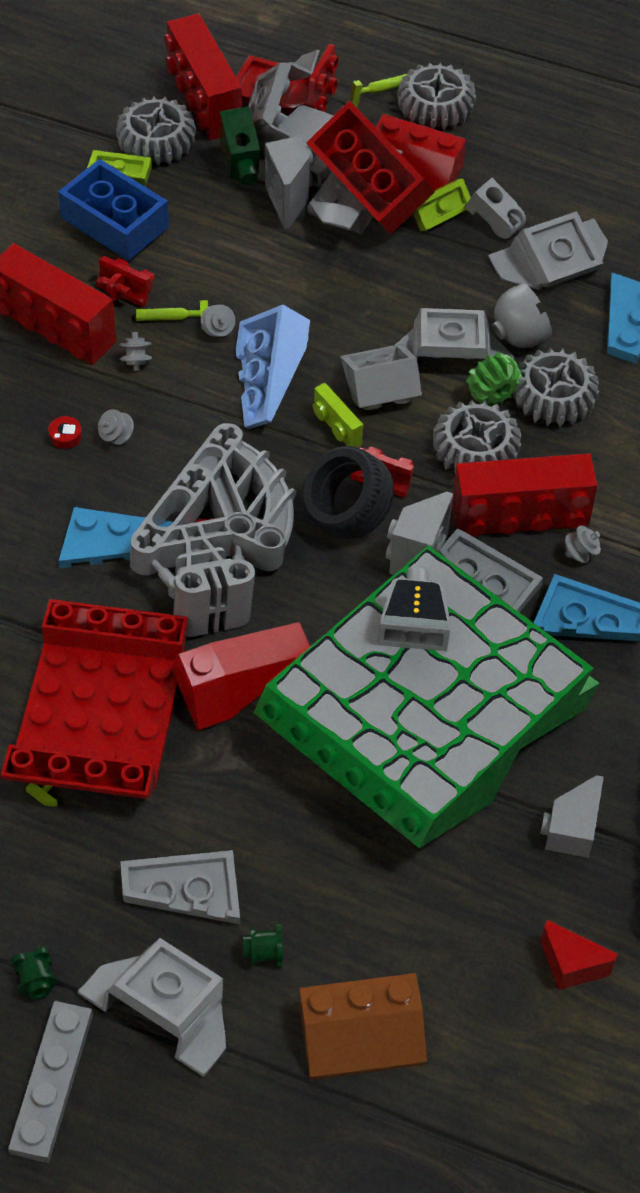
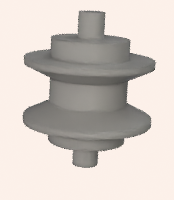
(218, 320)
(135, 351)
(115, 427)
(581, 545)

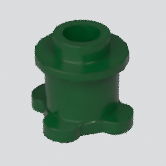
(264, 946)
(34, 973)

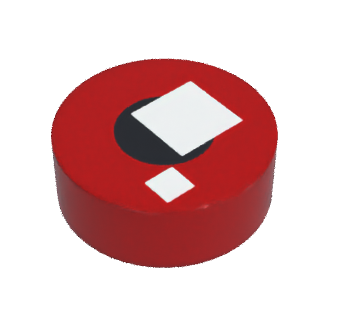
(65, 432)

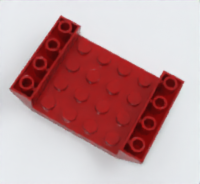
(99, 700)

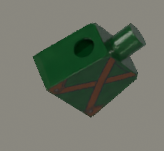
(243, 155)

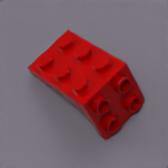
(308, 91)

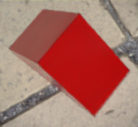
(575, 958)

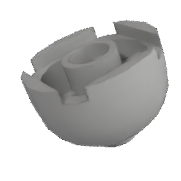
(520, 319)

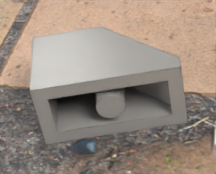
(574, 819)

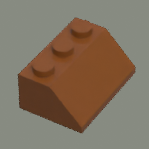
(363, 1026)

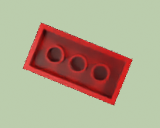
(201, 72)
(370, 167)
(56, 305)
(524, 494)

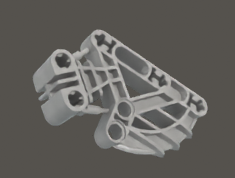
(204, 580)

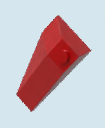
(233, 672)

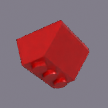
(429, 151)

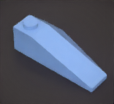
(269, 353)

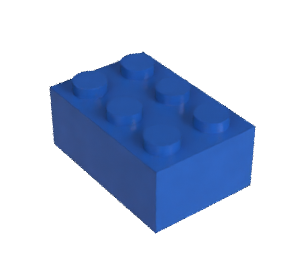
(113, 209)

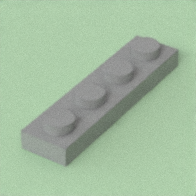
(50, 1082)

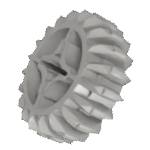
(436, 96)
(156, 130)
(556, 387)
(479, 431)

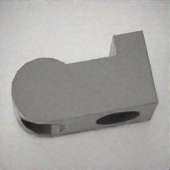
(497, 209)

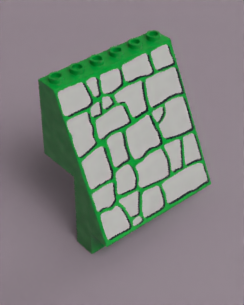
(423, 728)

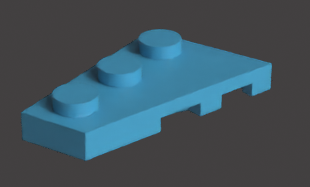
(587, 612)

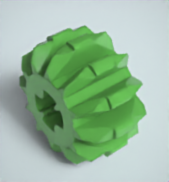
(494, 379)

